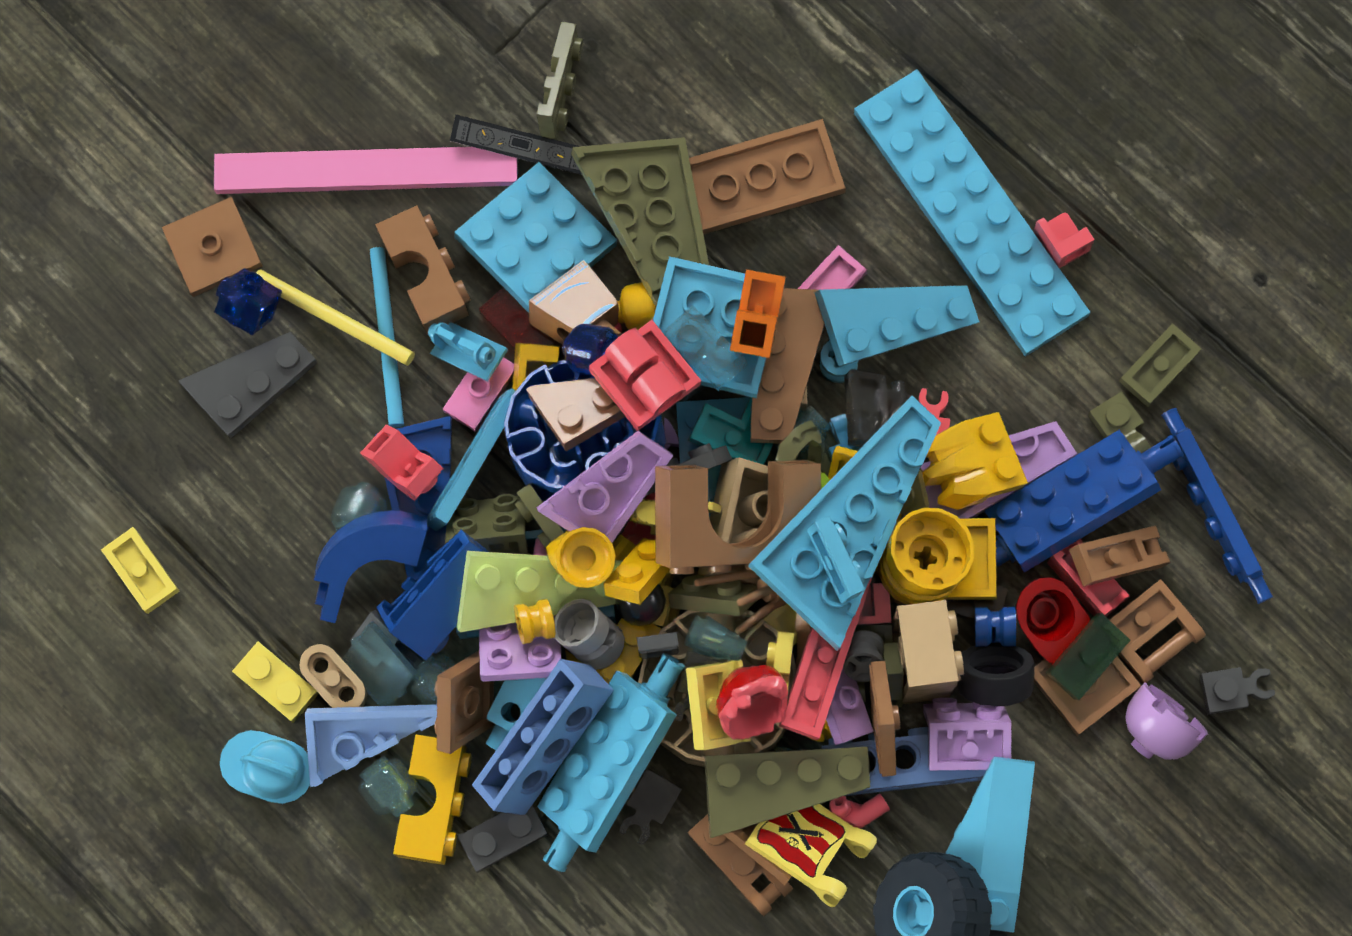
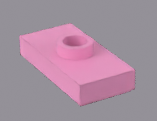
(476, 397)

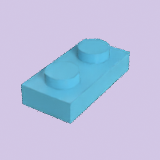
(830, 545)

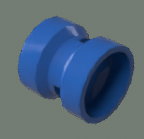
(995, 626)

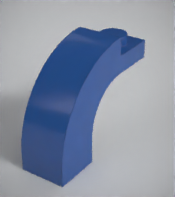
(369, 538)

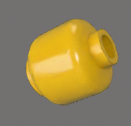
(635, 306)

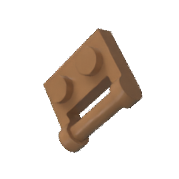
(1148, 617)

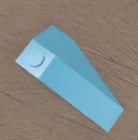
(995, 835)

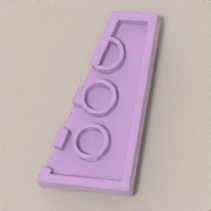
(1038, 453)

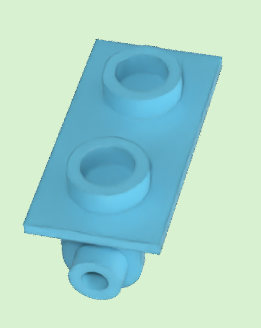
(466, 349)

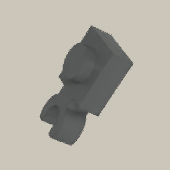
(1228, 689)

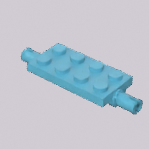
(608, 761)

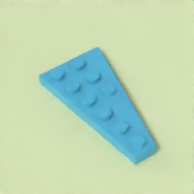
(866, 503)

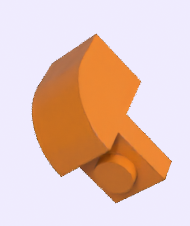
(758, 313)

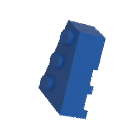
(430, 605)

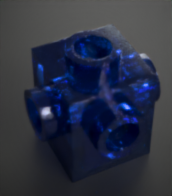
(247, 301)

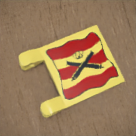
(806, 844)

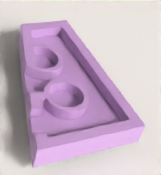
(609, 489)

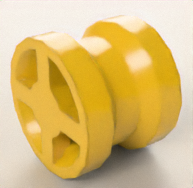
(534, 621)

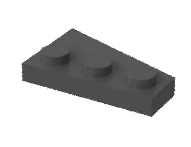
(249, 382)

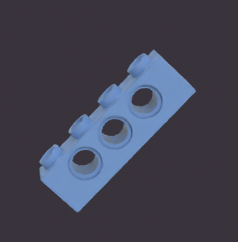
(542, 737)
(914, 777)

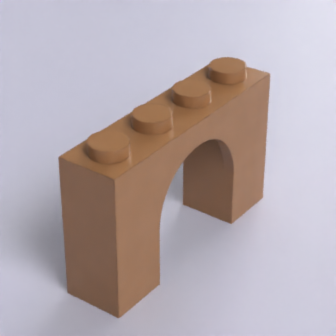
(683, 522)

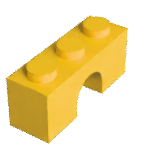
(430, 835)

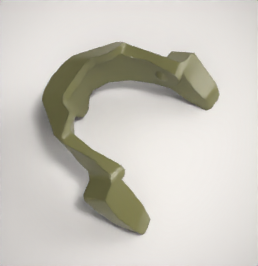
(801, 436)

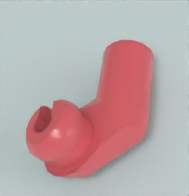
(859, 814)

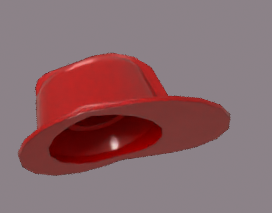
(1050, 616)

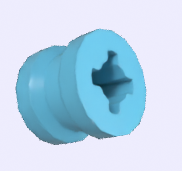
(829, 366)

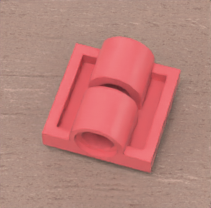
(644, 374)

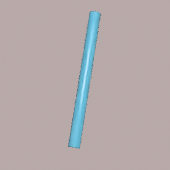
(385, 327)

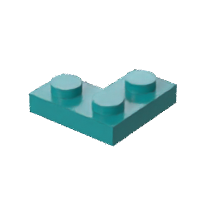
(723, 429)

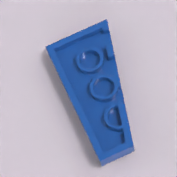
(434, 440)

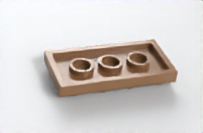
(765, 176)

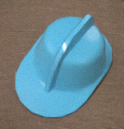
(265, 766)

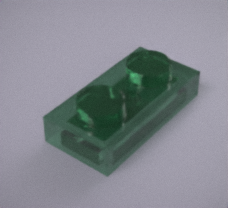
(1088, 656)

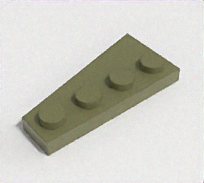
(773, 784)

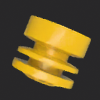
(941, 543)

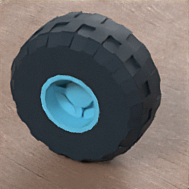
(932, 898)

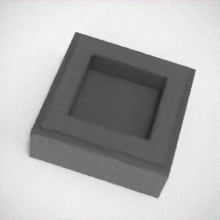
(656, 645)

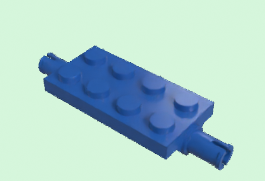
(1077, 498)

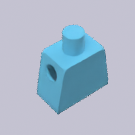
(510, 693)

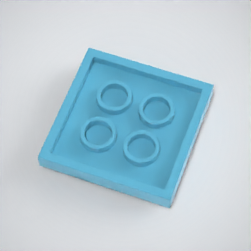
(534, 235)
(717, 297)

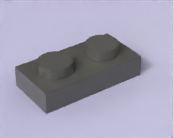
(501, 837)

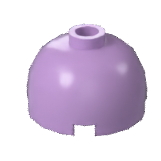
(1161, 725)

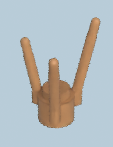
(763, 592)

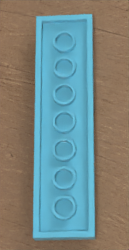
(971, 213)

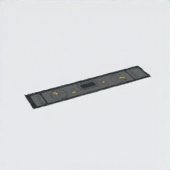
(513, 143)

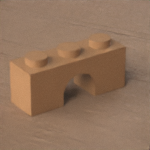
(409, 240)

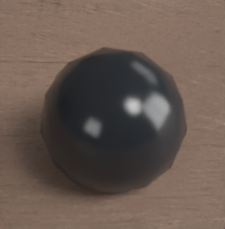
(645, 613)

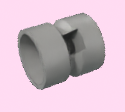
(588, 634)

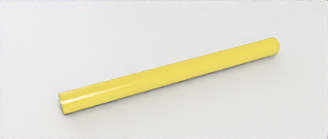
(340, 320)

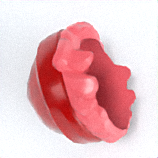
(752, 701)

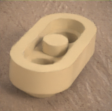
(334, 679)

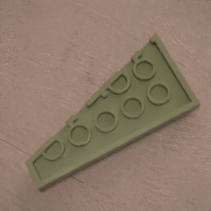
(648, 202)

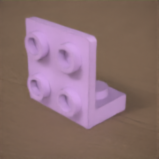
(508, 659)
(966, 734)

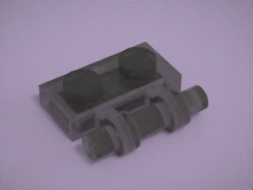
(869, 403)

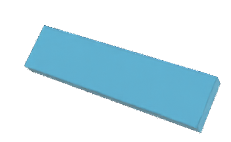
(470, 463)

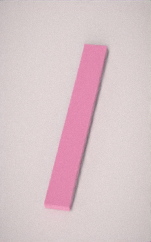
(362, 170)

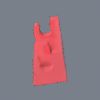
(1097, 598)

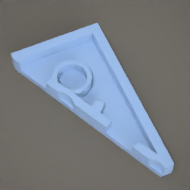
(349, 734)

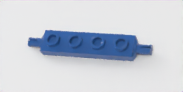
(1220, 519)

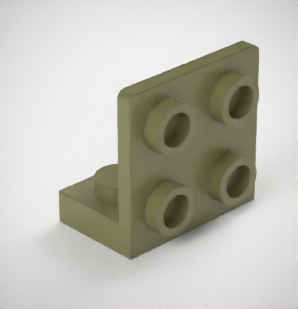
(491, 523)

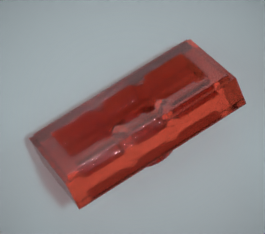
(512, 320)

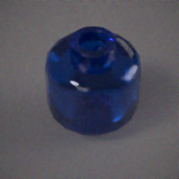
(586, 345)

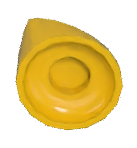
(582, 557)

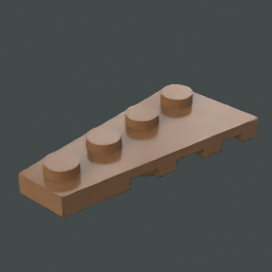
(788, 367)

